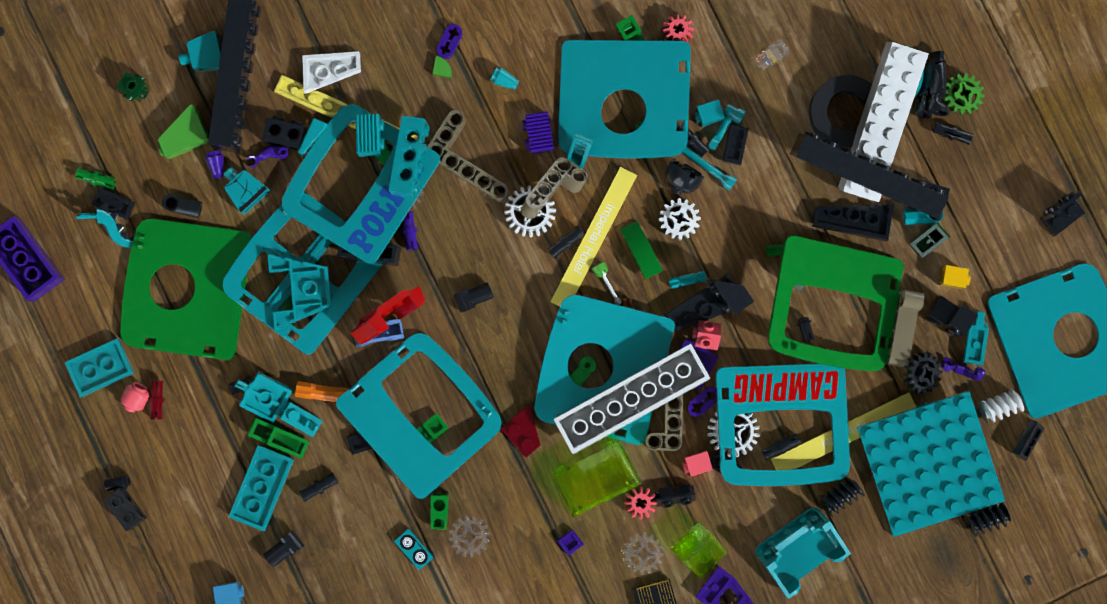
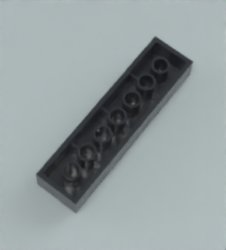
(233, 75)
(864, 173)

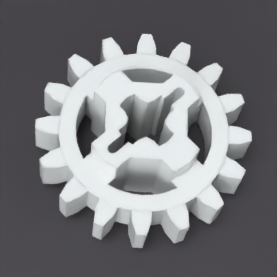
(682, 211)

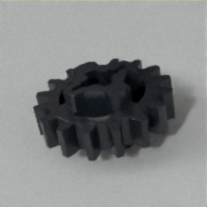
(922, 372)

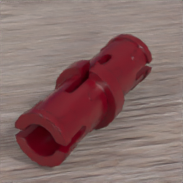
(156, 399)

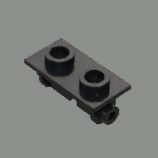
(684, 495)

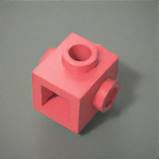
(707, 334)

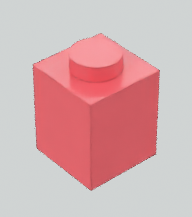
(697, 463)

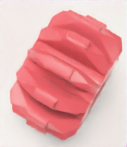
(672, 25)
(637, 508)

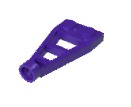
(717, 584)

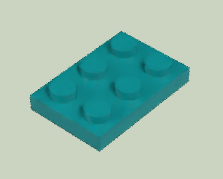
(99, 367)

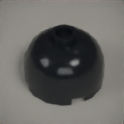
(682, 177)

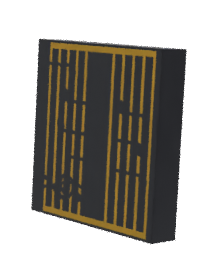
(655, 593)

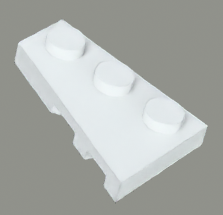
(326, 69)

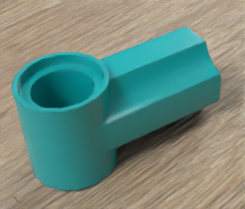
(915, 217)

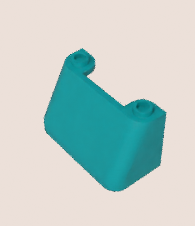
(800, 549)

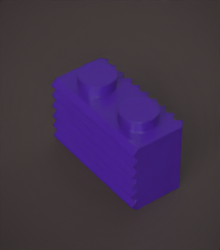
(539, 132)

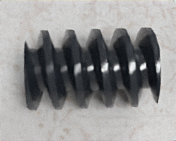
(841, 496)
(988, 518)

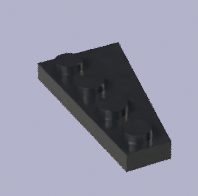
(857, 220)

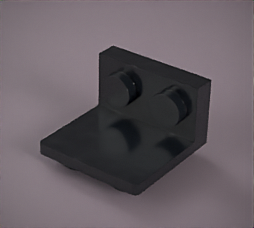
(1062, 215)

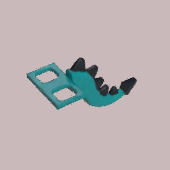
(109, 221)

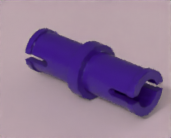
(410, 231)

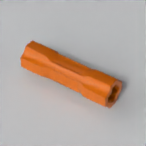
(319, 392)

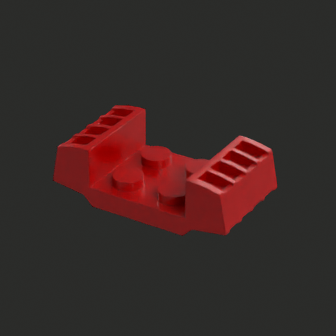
(373, 322)

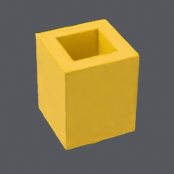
(954, 277)

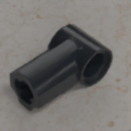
(184, 206)
(470, 298)
(287, 546)

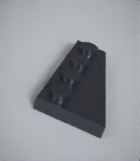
(697, 307)

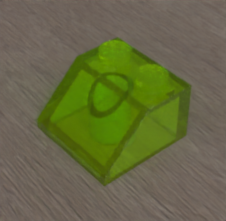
(699, 550)

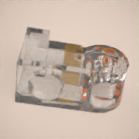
(771, 55)

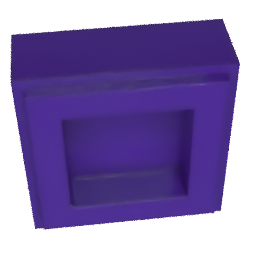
(570, 542)

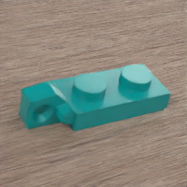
(976, 341)

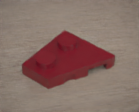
(523, 432)

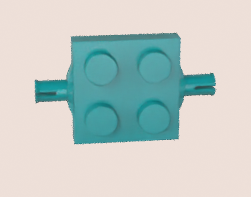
(264, 396)

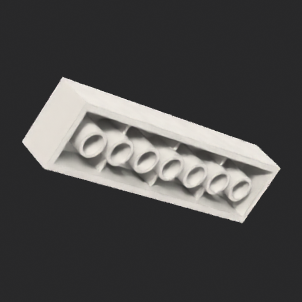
(886, 110)
(631, 399)

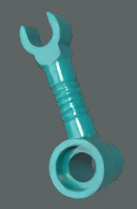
(732, 114)

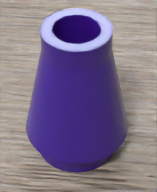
(215, 163)

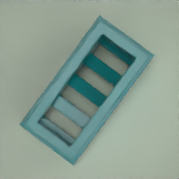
(314, 131)
(581, 141)

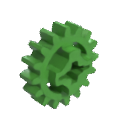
(961, 86)

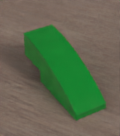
(641, 250)
(277, 437)

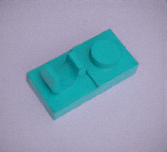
(301, 419)

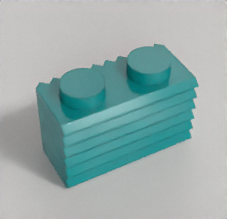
(369, 135)

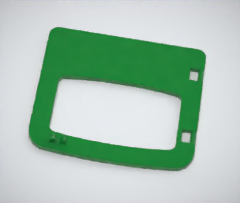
(842, 270)

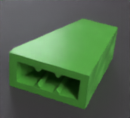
(183, 134)

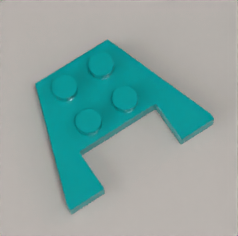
(308, 287)

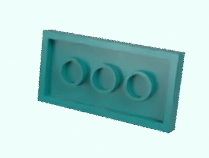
(261, 488)

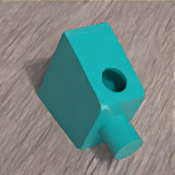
(203, 52)

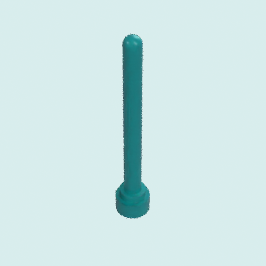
(726, 180)

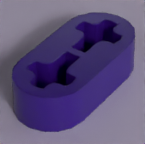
(446, 39)
(700, 398)

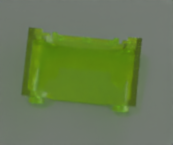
(596, 478)

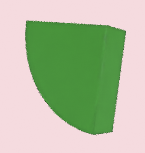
(442, 68)

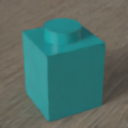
(709, 113)

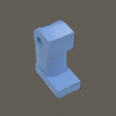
(394, 333)

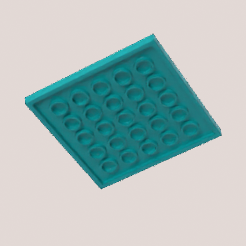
(931, 463)

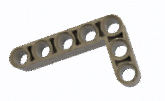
(462, 164)

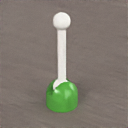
(600, 271)

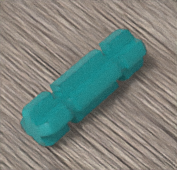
(687, 279)

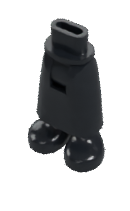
(933, 88)

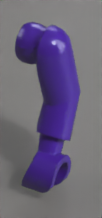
(270, 151)
(962, 370)

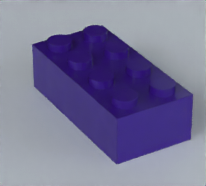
(26, 261)

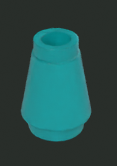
(503, 78)

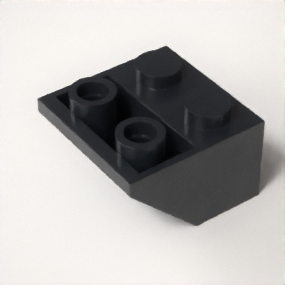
(732, 296)

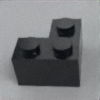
(953, 318)

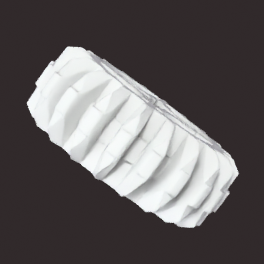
(525, 227)
(740, 446)

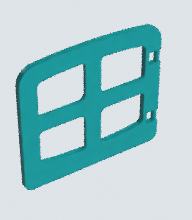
(341, 297)

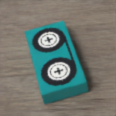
(414, 549)

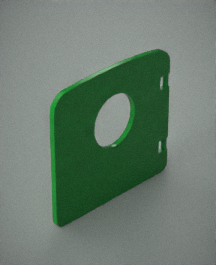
(210, 315)

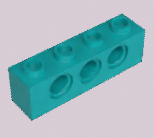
(408, 127)

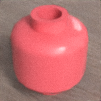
(134, 397)

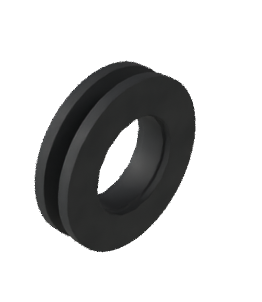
(818, 107)

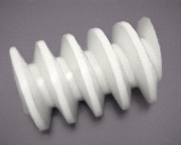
(1000, 405)

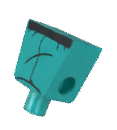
(244, 190)

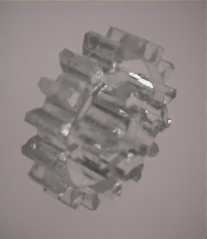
(470, 544)
(643, 561)

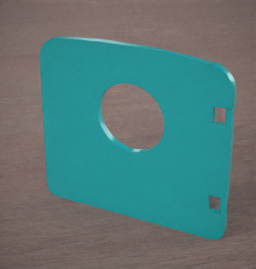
(649, 68)
(1026, 329)
(629, 335)

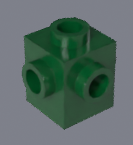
(133, 87)

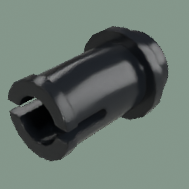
(806, 329)
(118, 482)

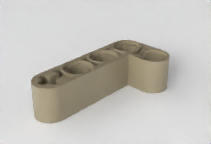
(562, 173)
(904, 327)
(668, 431)

